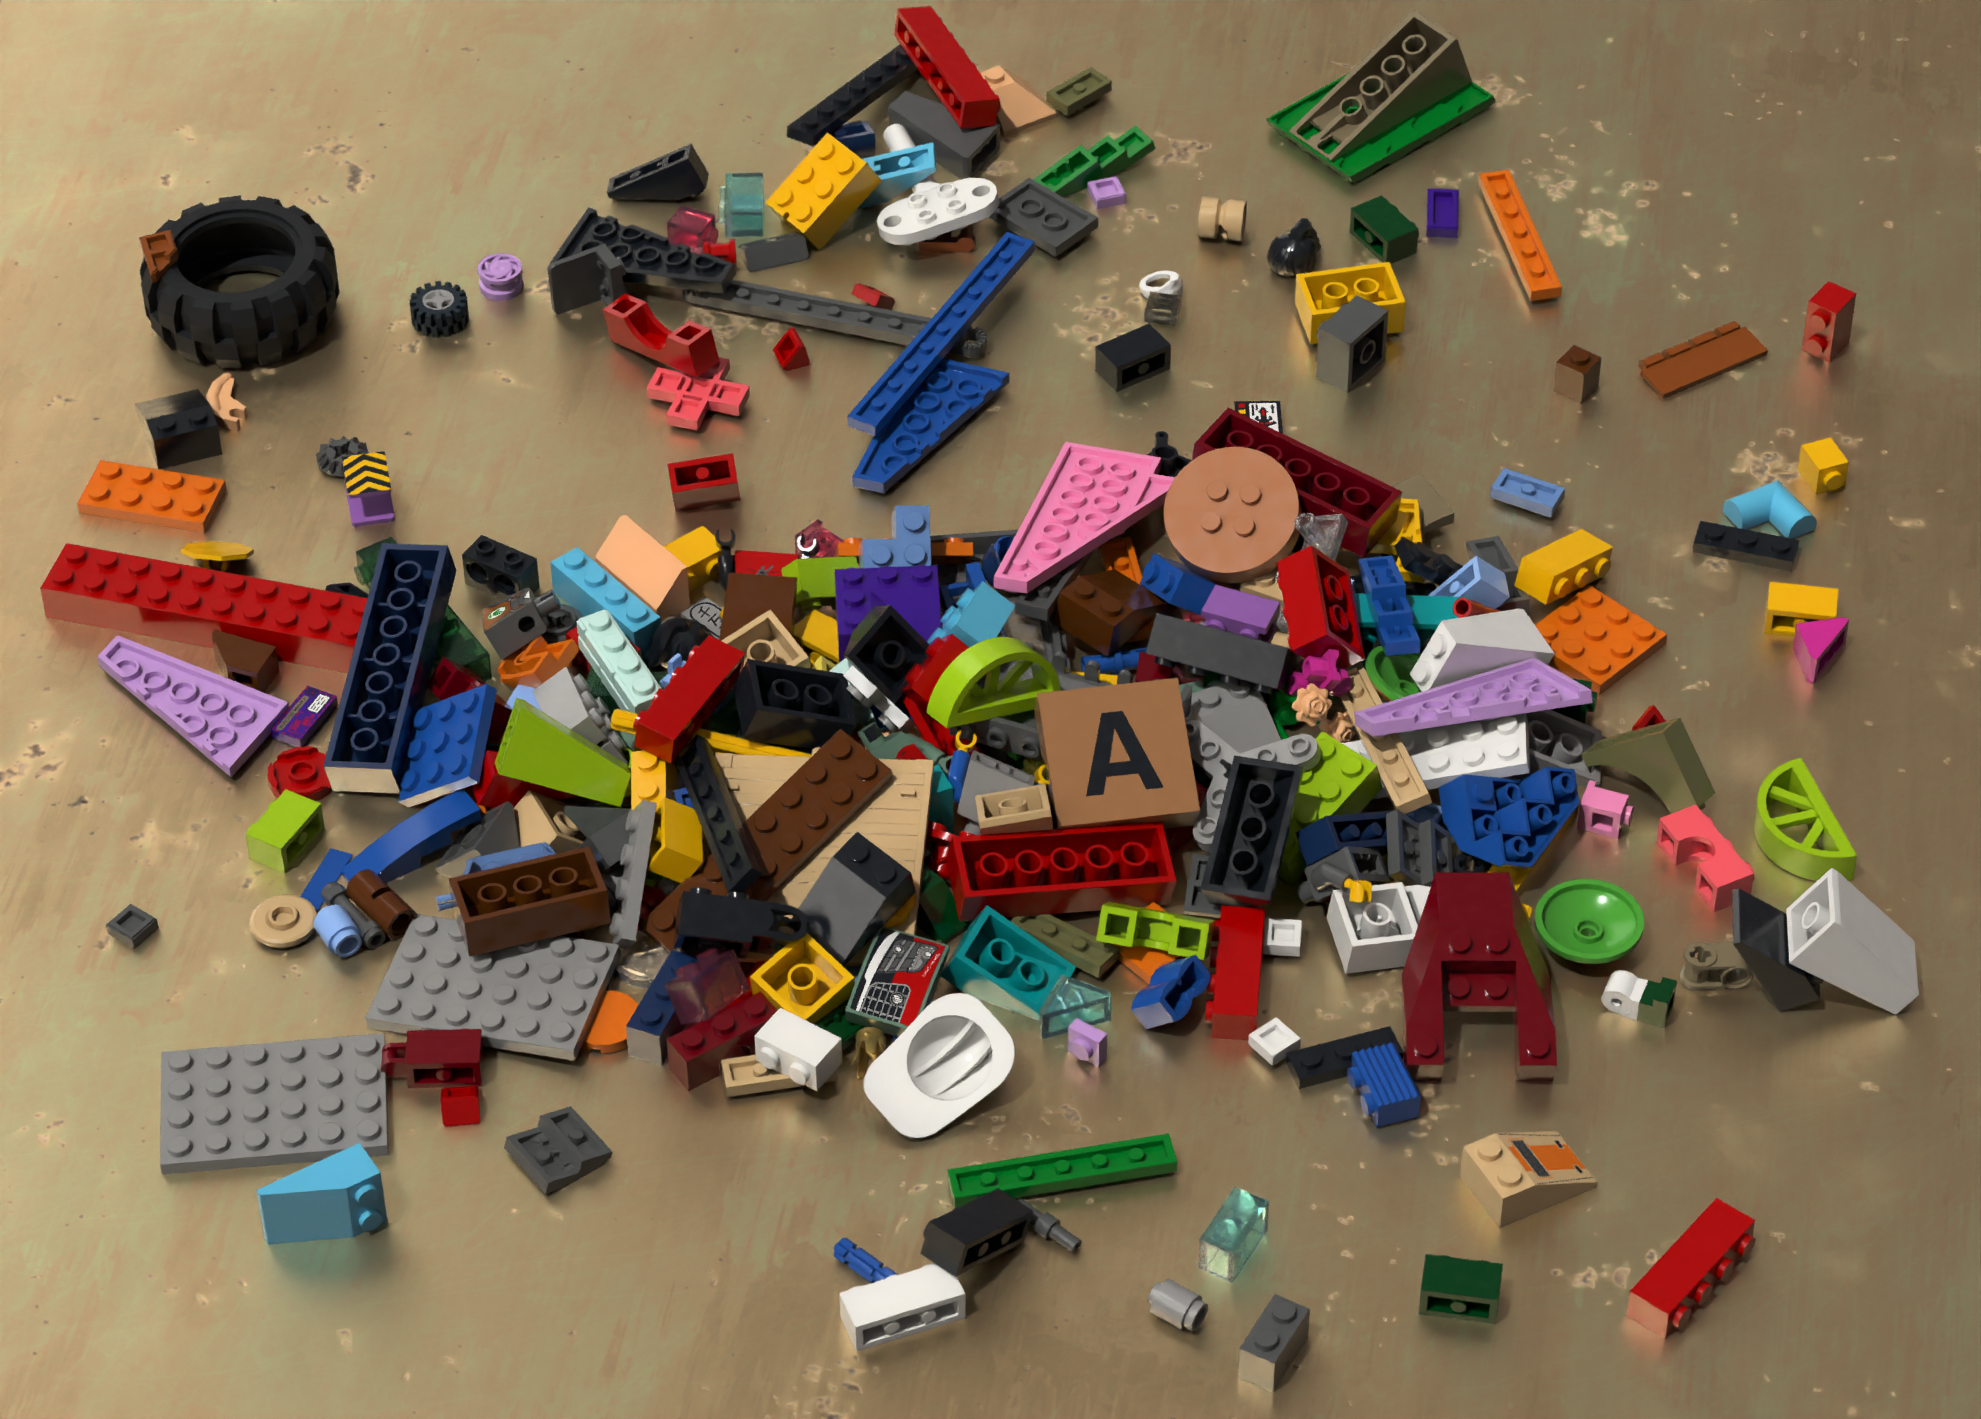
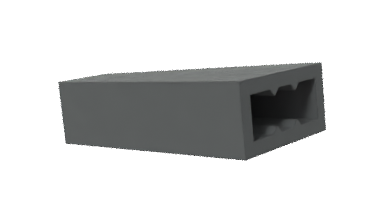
(957, 149)

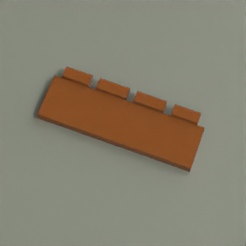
(1700, 359)

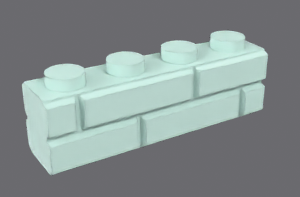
(616, 662)

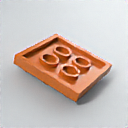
(1598, 638)

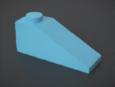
(900, 171)

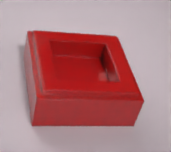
(873, 296)

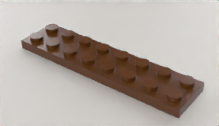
(788, 826)

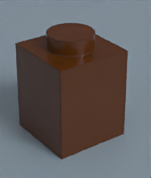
(1577, 374)

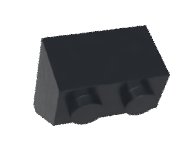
(886, 650)

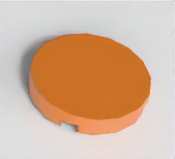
(609, 1023)

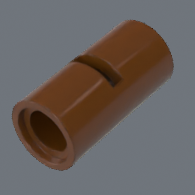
(380, 903)

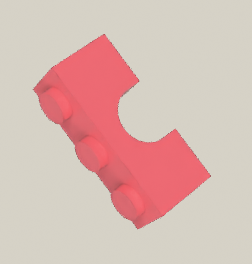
(1693, 837)

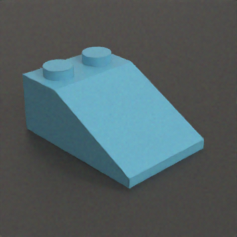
(325, 1200)

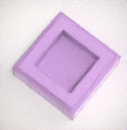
(1106, 192)

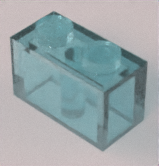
(742, 205)
(1233, 1234)

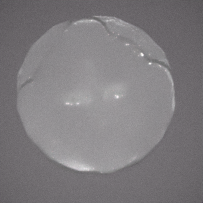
(640, 962)

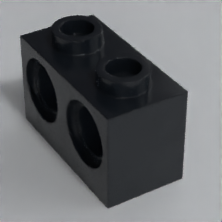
(499, 568)

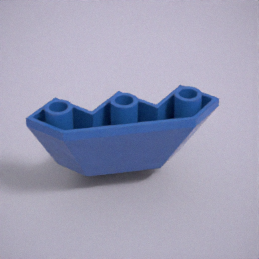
(1508, 818)

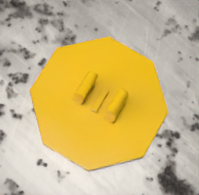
(218, 552)

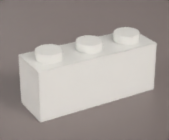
(901, 1306)

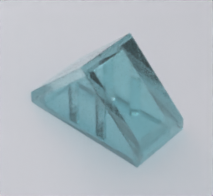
(1070, 1001)

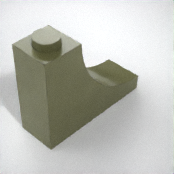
(1659, 757)

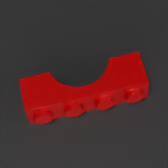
(635, 327)

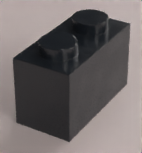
(1132, 357)

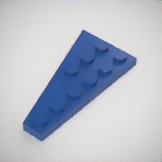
(925, 420)

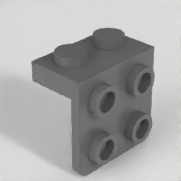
(586, 279)

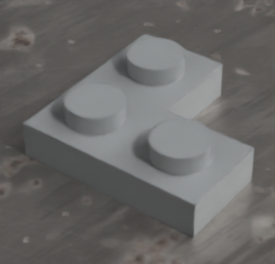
(870, 695)

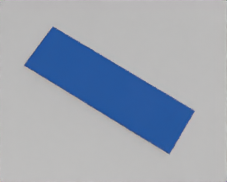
(327, 872)

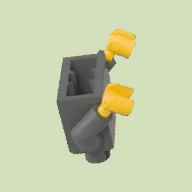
(1345, 869)

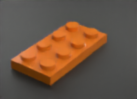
(152, 496)

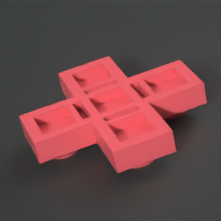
(696, 395)

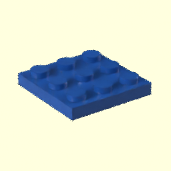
(447, 745)

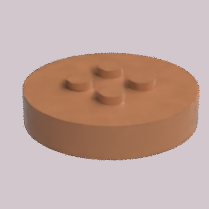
(1232, 514)

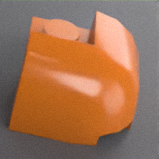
(536, 662)

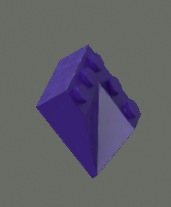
(909, 590)

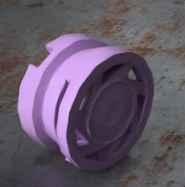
(501, 277)

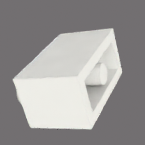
(798, 1049)

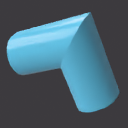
(1773, 504)

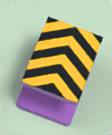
(368, 489)

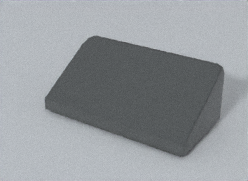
(774, 251)

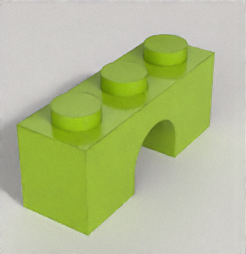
(1155, 929)

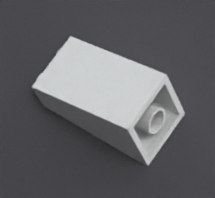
(1478, 645)
(1852, 944)

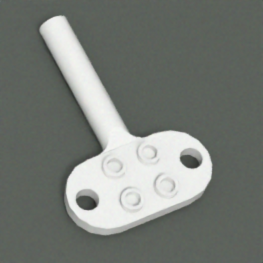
(933, 206)

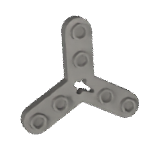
(1213, 754)

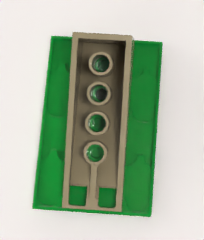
(1387, 104)

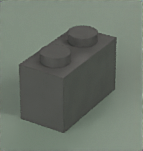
(1273, 1343)

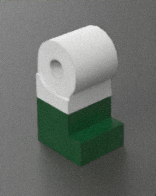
(1640, 998)

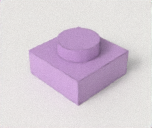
(1087, 1042)

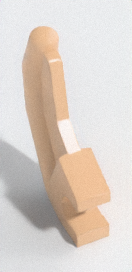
(224, 407)

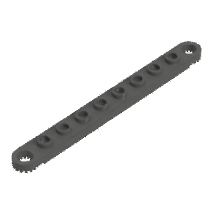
(828, 314)

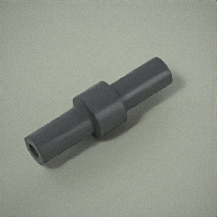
(1049, 1227)

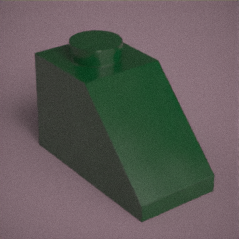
(937, 909)

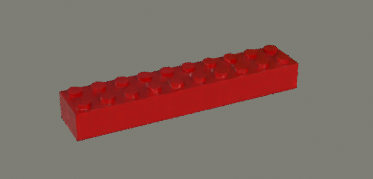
(191, 602)

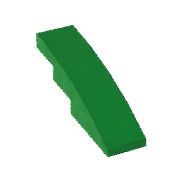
(1096, 163)

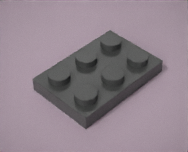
(1043, 217)

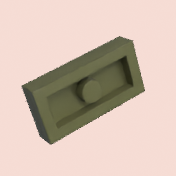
(1079, 91)

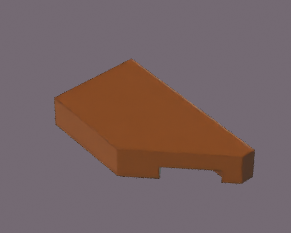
(159, 253)

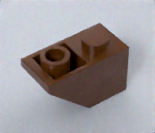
(245, 660)

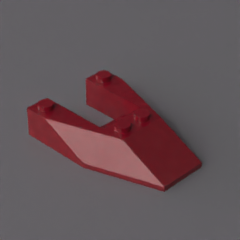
(1476, 957)

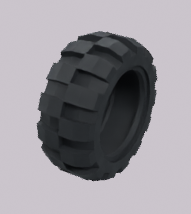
(250, 323)

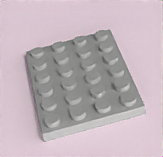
(521, 996)
(272, 1103)

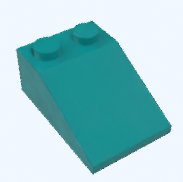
(1004, 965)

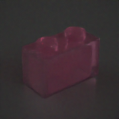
(706, 986)

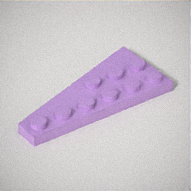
(1486, 696)
(207, 709)

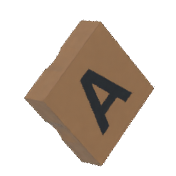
(1117, 755)

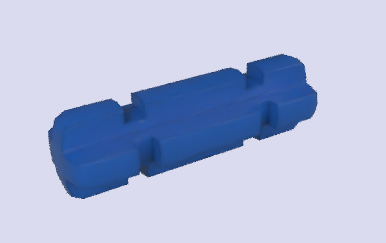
(861, 1261)

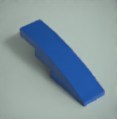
(1389, 605)
(422, 833)

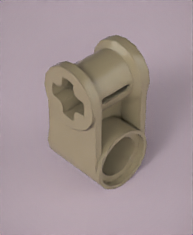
(1717, 964)

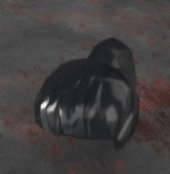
(1294, 250)
(674, 637)

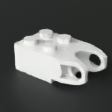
(1378, 931)

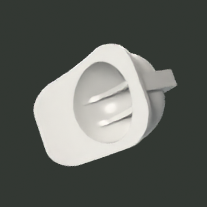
(940, 1066)

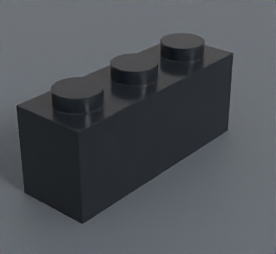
(976, 1232)

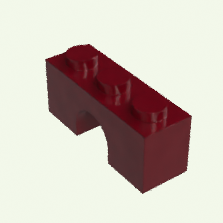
(452, 679)
(698, 1050)

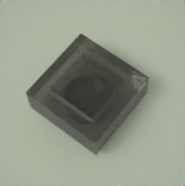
(1163, 308)

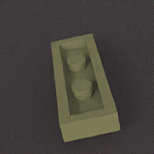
(1070, 943)

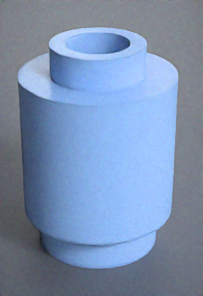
(338, 930)

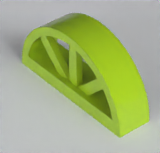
(961, 701)
(1795, 786)

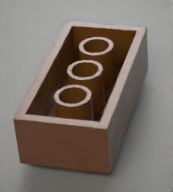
(529, 901)

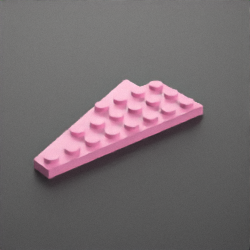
(1078, 508)

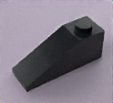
(664, 178)

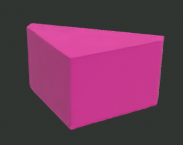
(1818, 644)

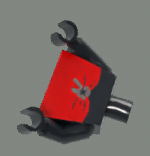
(757, 562)

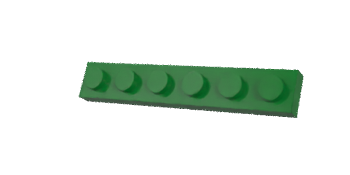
(1064, 1169)

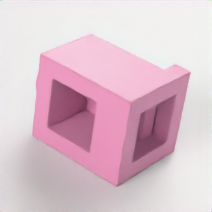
(1604, 811)

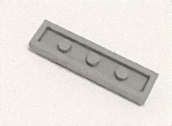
(630, 888)

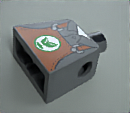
(518, 620)

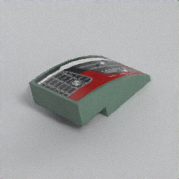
(896, 981)

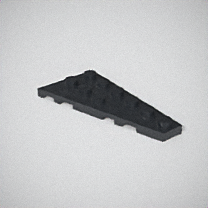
(648, 256)

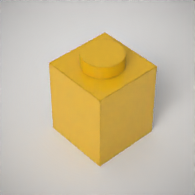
(1823, 465)

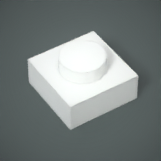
(1282, 937)
(1274, 1041)

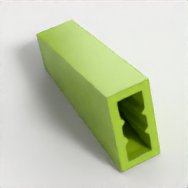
(558, 758)

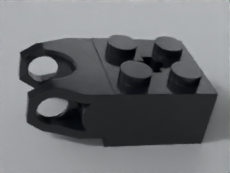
(733, 923)

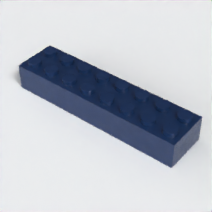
(390, 668)

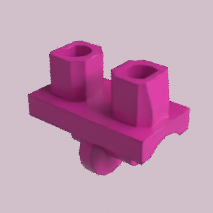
(1322, 673)

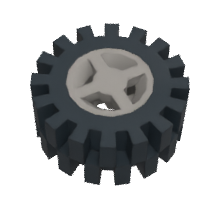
(439, 309)

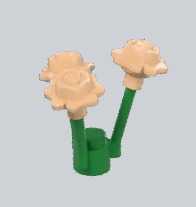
(1311, 707)

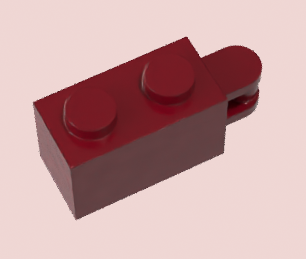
(436, 1058)

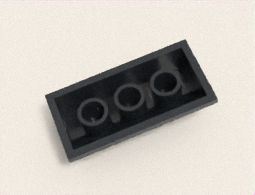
(1221, 652)
(1251, 832)

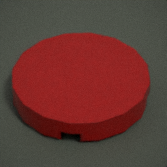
(299, 772)

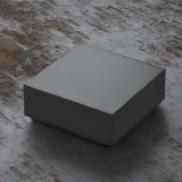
(132, 926)

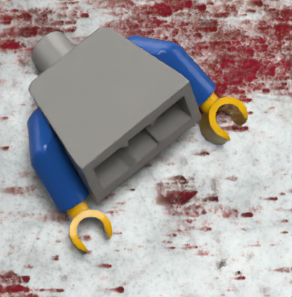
(983, 775)

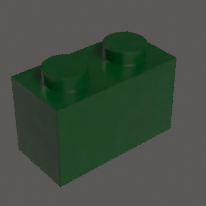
(1384, 230)
(1460, 1289)

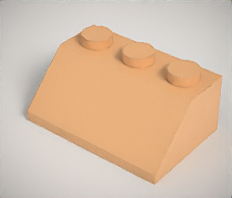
(645, 568)

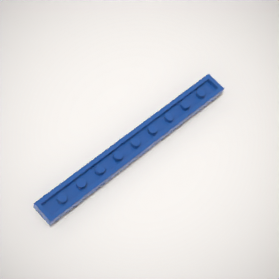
(940, 334)

